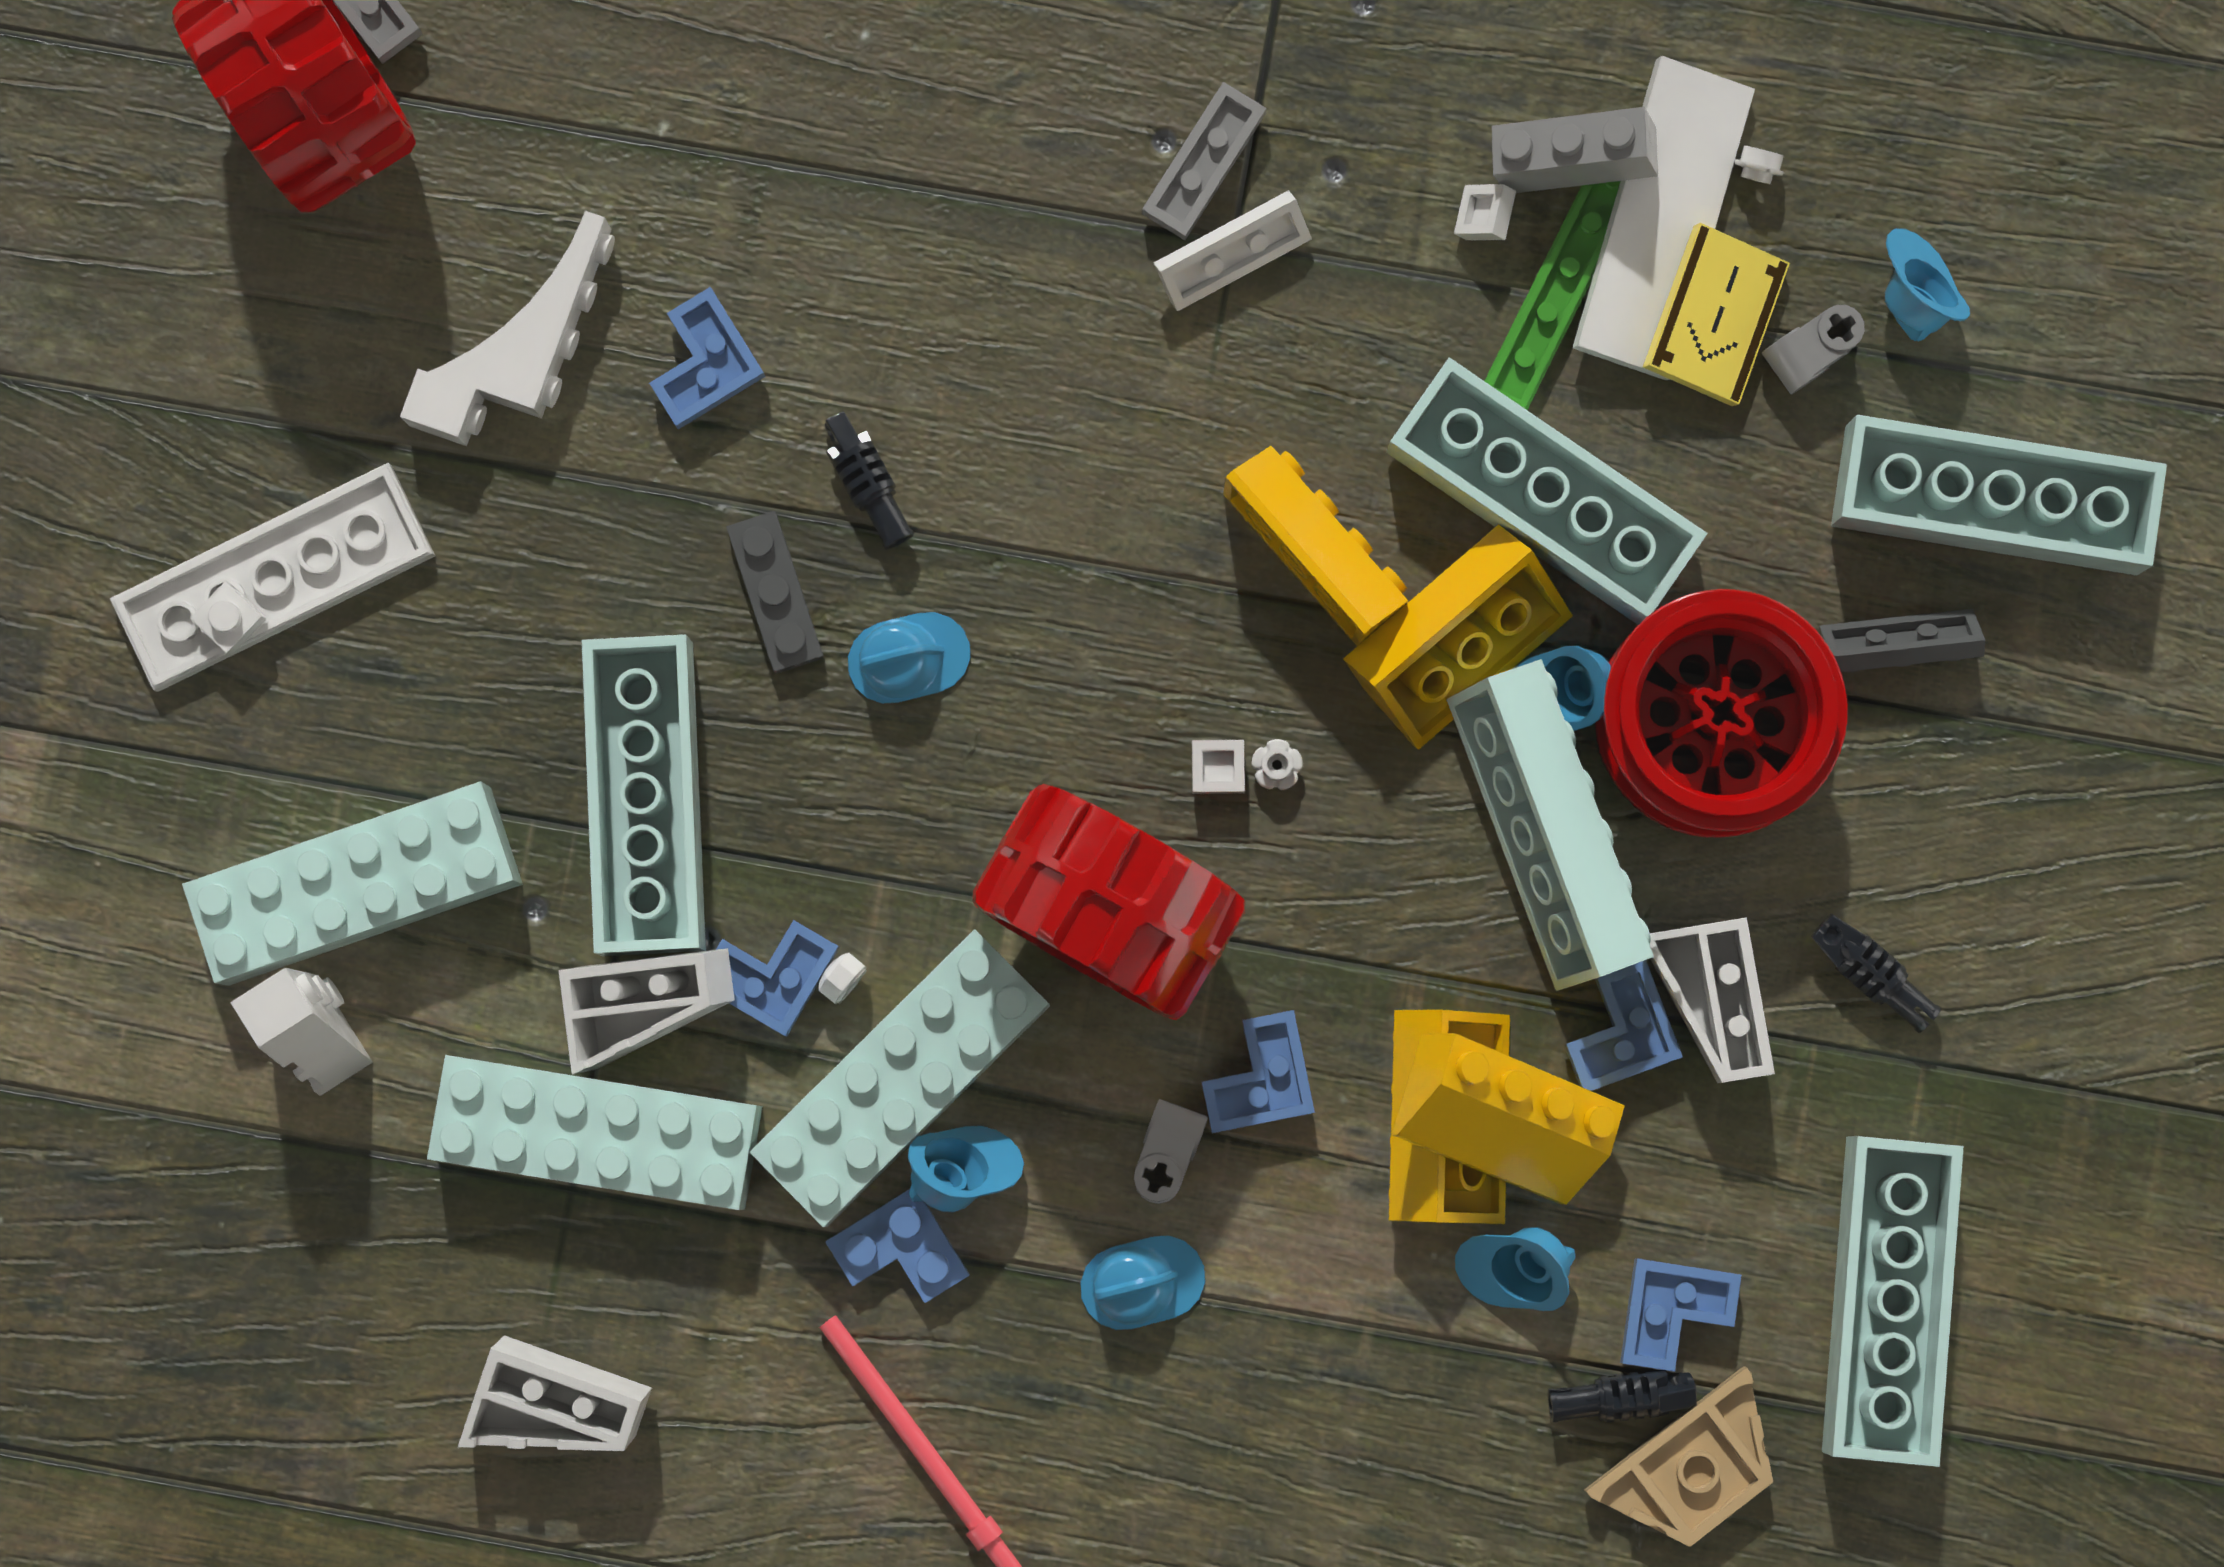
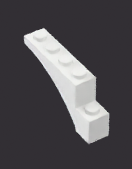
(522, 358)

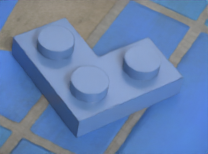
(719, 362)
(783, 986)
(1639, 1033)
(1274, 1088)
(905, 1233)
(1663, 1297)

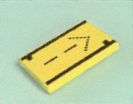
(1716, 314)

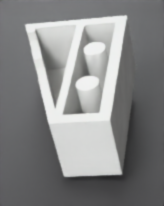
(1717, 995)
(636, 1001)
(300, 1022)
(551, 1402)

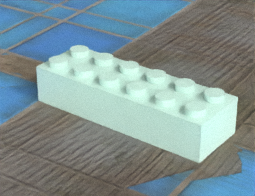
(1545, 492)
(1999, 495)
(643, 795)
(1550, 825)
(352, 884)
(899, 1079)
(594, 1132)
(1892, 1301)

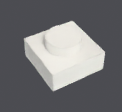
(1485, 212)
(228, 618)
(1218, 766)

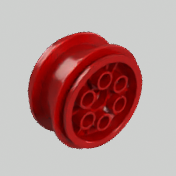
(1772, 644)

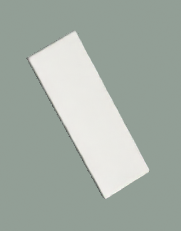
(1697, 141)
(282, 568)

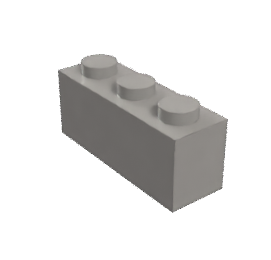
(1575, 150)

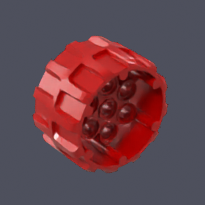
(297, 92)
(1109, 900)

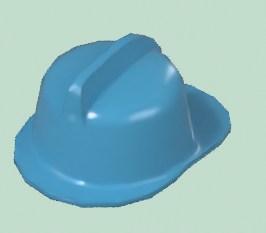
(1921, 287)
(908, 657)
(1579, 682)
(962, 1165)
(1517, 1269)
(1142, 1282)

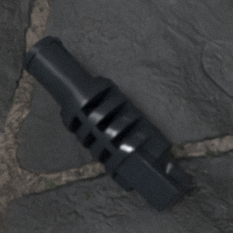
(866, 479)
(1873, 970)
(1624, 1397)

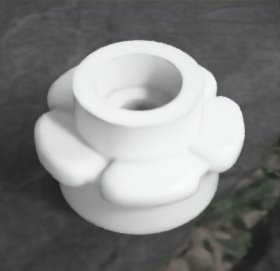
(1759, 164)
(1267, 775)

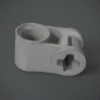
(1810, 351)
(1169, 1142)

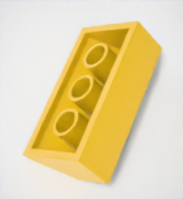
(1314, 544)
(1457, 632)
(1505, 1117)
(1421, 1181)

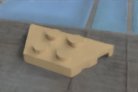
(1694, 1467)

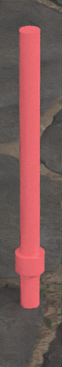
(983, 1531)

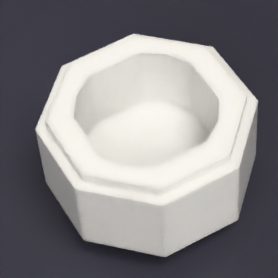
(841, 977)

